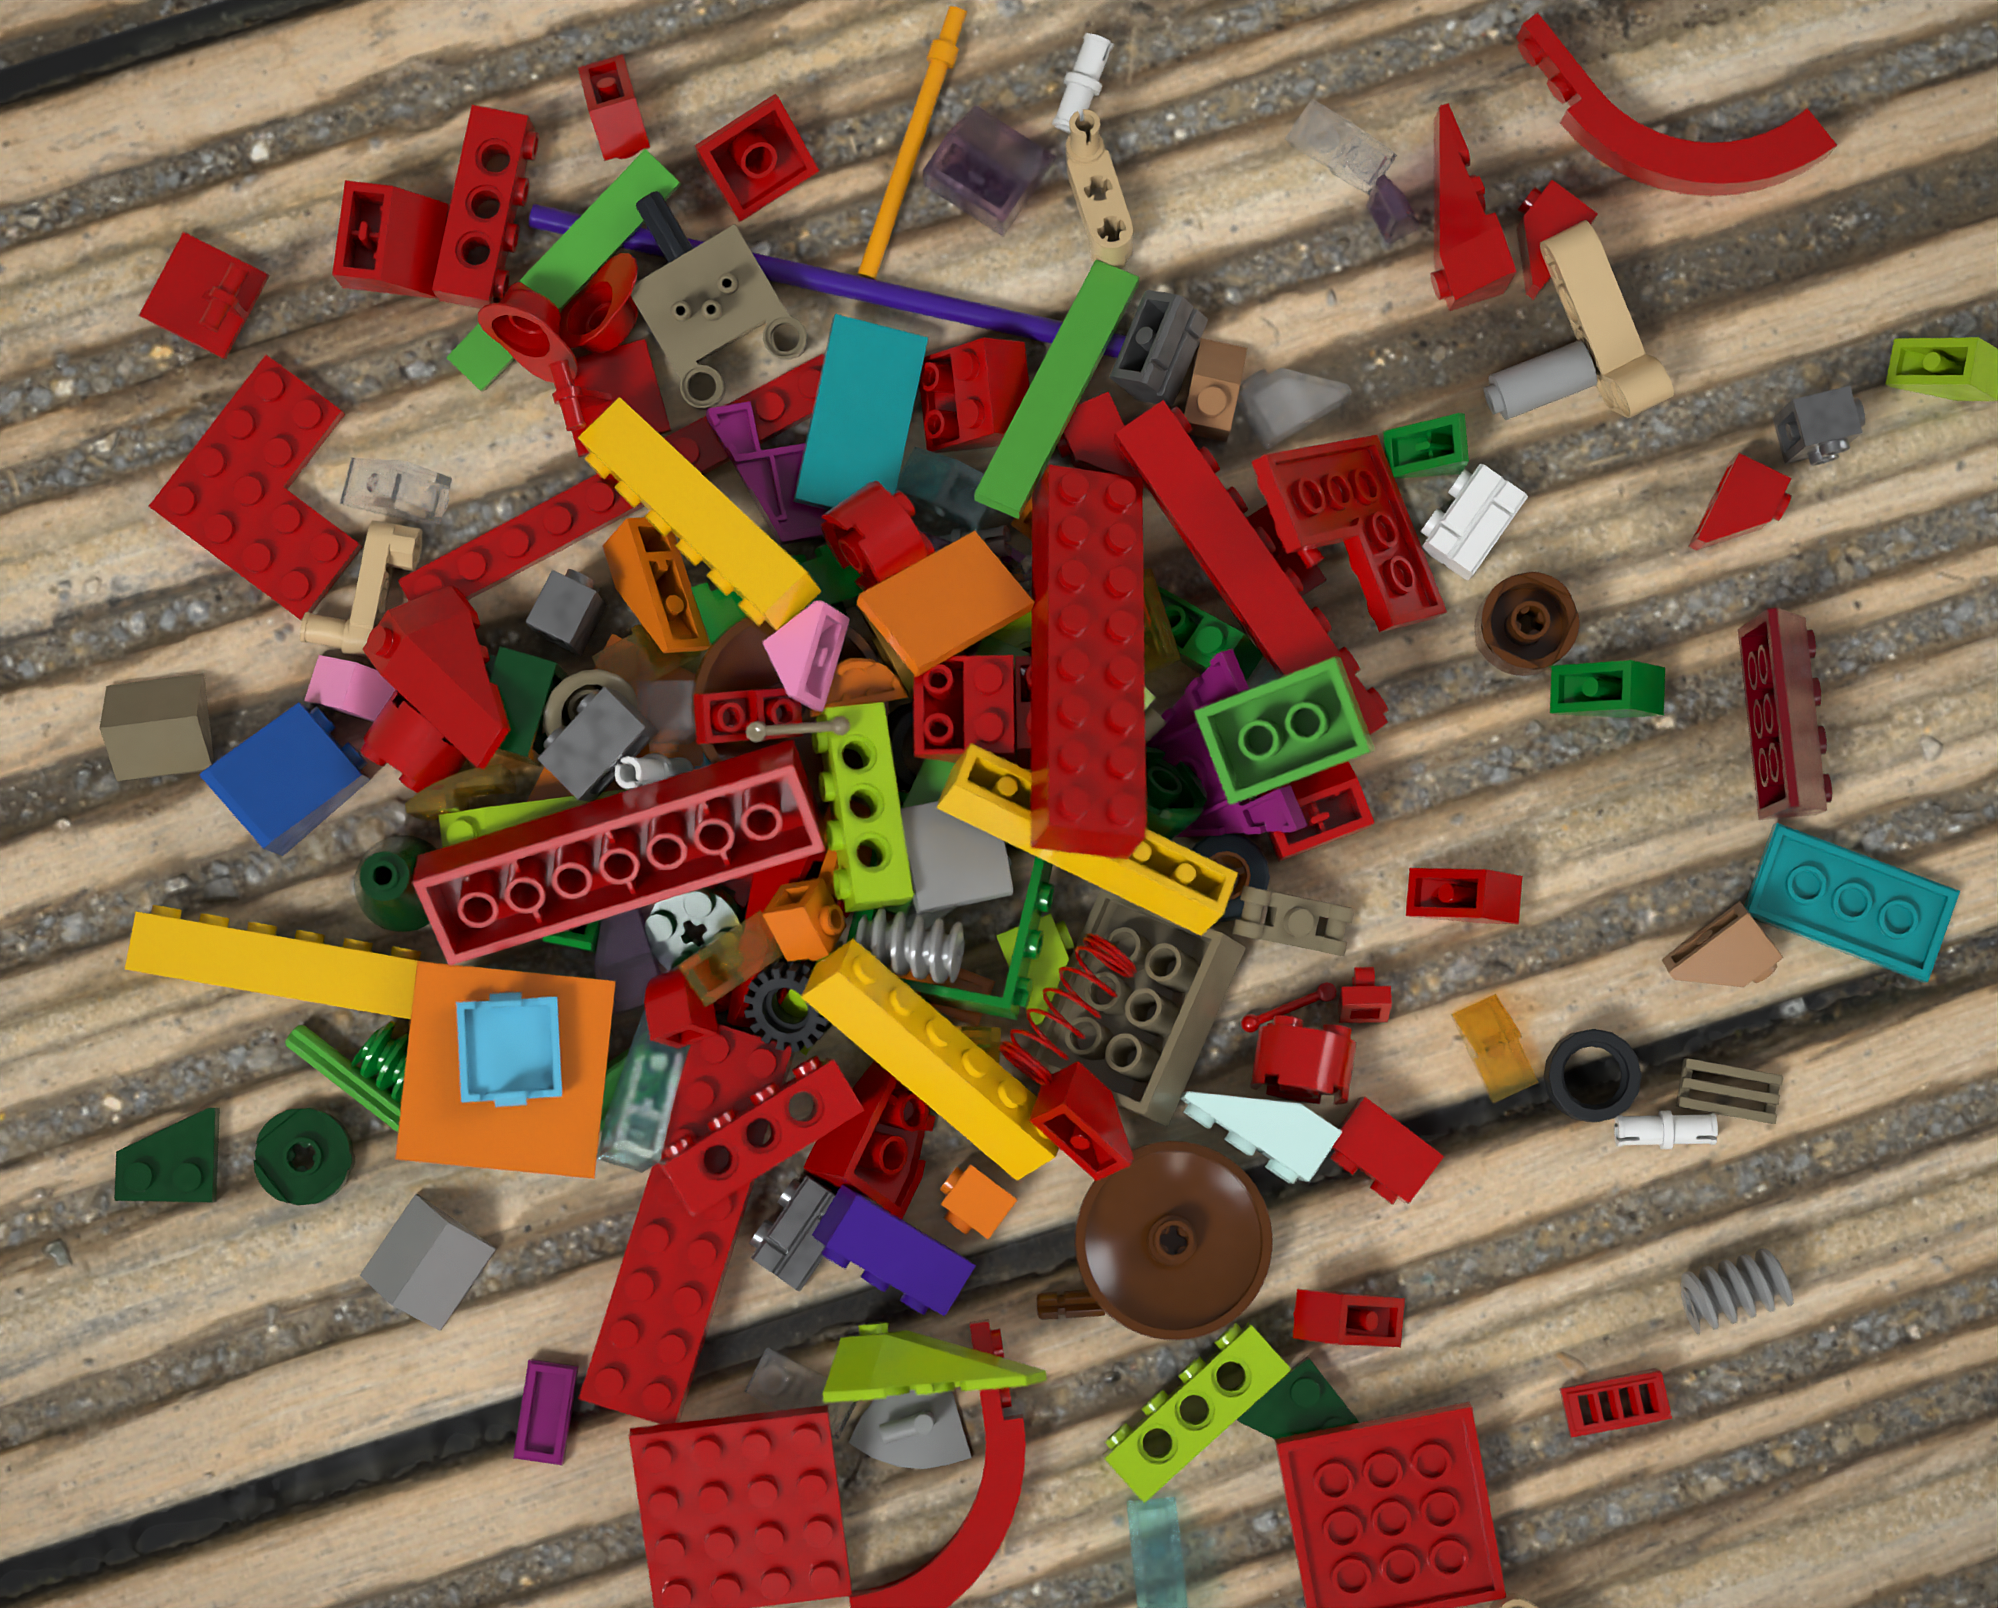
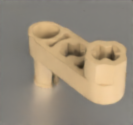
(1090, 168)
(384, 549)

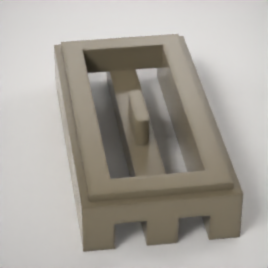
(1770, 1098)

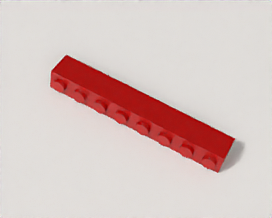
(1233, 552)

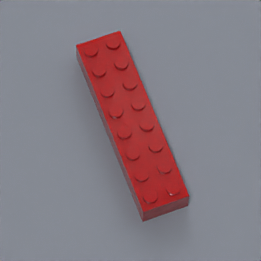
(1087, 664)
(620, 852)
(675, 1259)

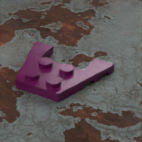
(767, 474)
(1184, 742)

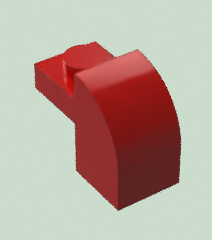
(676, 1012)

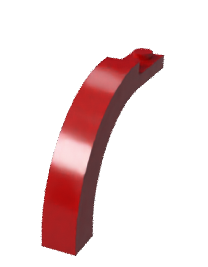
(1660, 158)
(979, 1537)

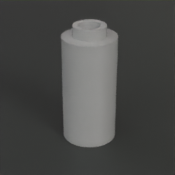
(1540, 380)

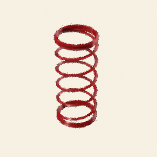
(1023, 1060)

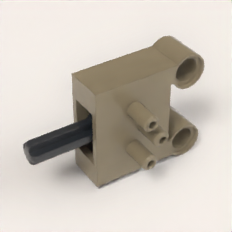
(705, 298)

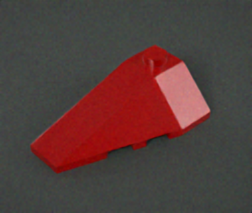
(439, 667)
(879, 1147)

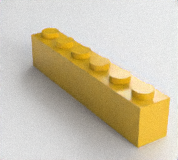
(699, 515)
(1155, 877)
(273, 964)
(929, 1057)

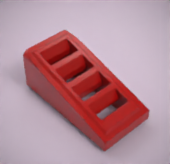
(1657, 1392)

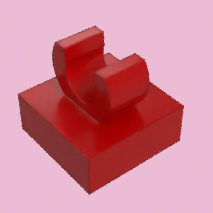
(1363, 1000)

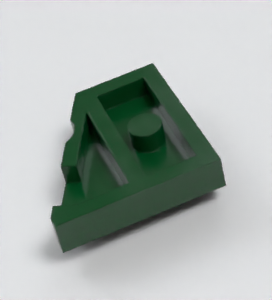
(172, 1163)
(1298, 1405)

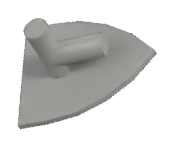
(913, 1431)

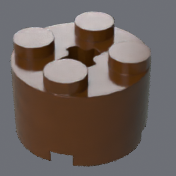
(1552, 615)

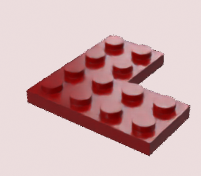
(236, 495)
(1351, 497)

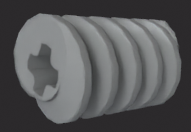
(914, 946)
(1734, 1288)

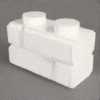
(1473, 520)

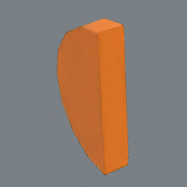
(862, 682)

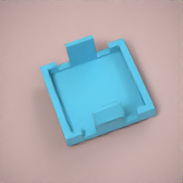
(509, 1049)

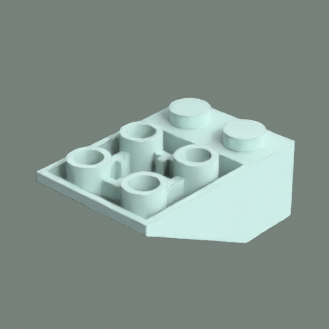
(1281, 1131)

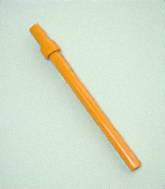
(941, 58)

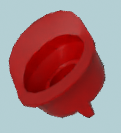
(604, 310)
(528, 330)

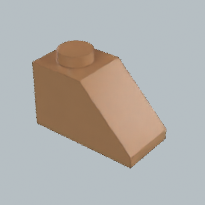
(1214, 389)
(1726, 952)

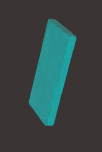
(860, 411)
(1851, 902)

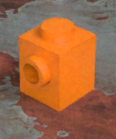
(805, 920)
(975, 1201)

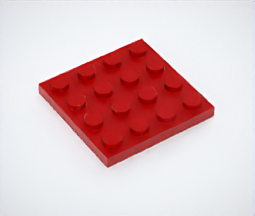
(741, 1510)
(1392, 1513)

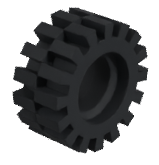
(772, 1017)

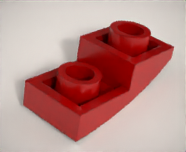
(727, 714)

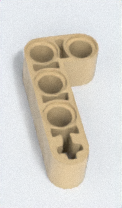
(1600, 319)

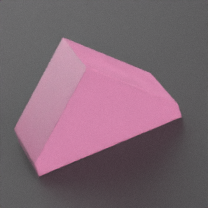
(808, 652)
(348, 688)

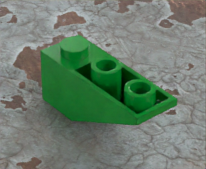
(1203, 636)

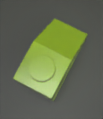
(1945, 368)
(1045, 970)

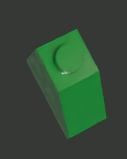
(1608, 689)

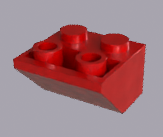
(388, 240)
(972, 393)
(966, 704)
(1331, 807)

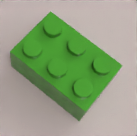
(1284, 730)

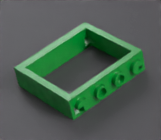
(1027, 947)

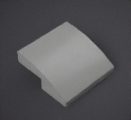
(952, 860)

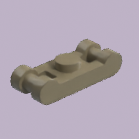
(1293, 920)

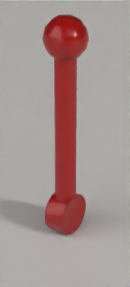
(1325, 992)

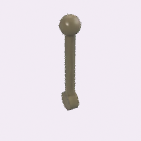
(758, 730)

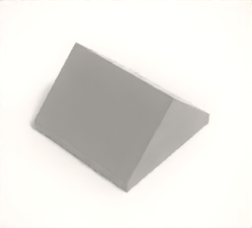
(427, 1263)

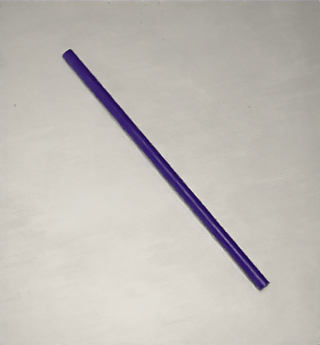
(856, 287)

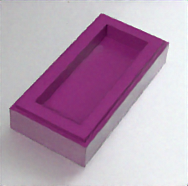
(546, 1412)

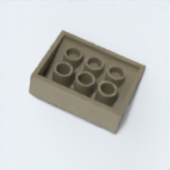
(1161, 1014)

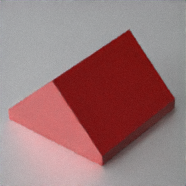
(756, 158)

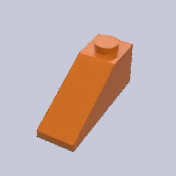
(655, 585)

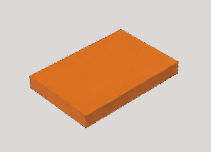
(945, 603)

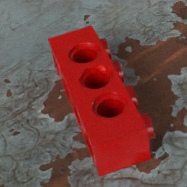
(486, 135)
(832, 1106)

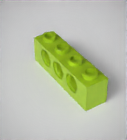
(859, 885)
(1150, 1472)

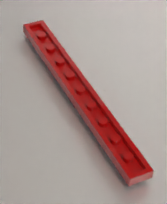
(596, 502)

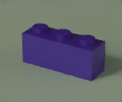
(891, 1252)

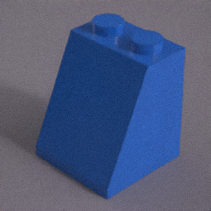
(287, 778)

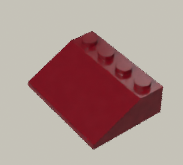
(1783, 716)

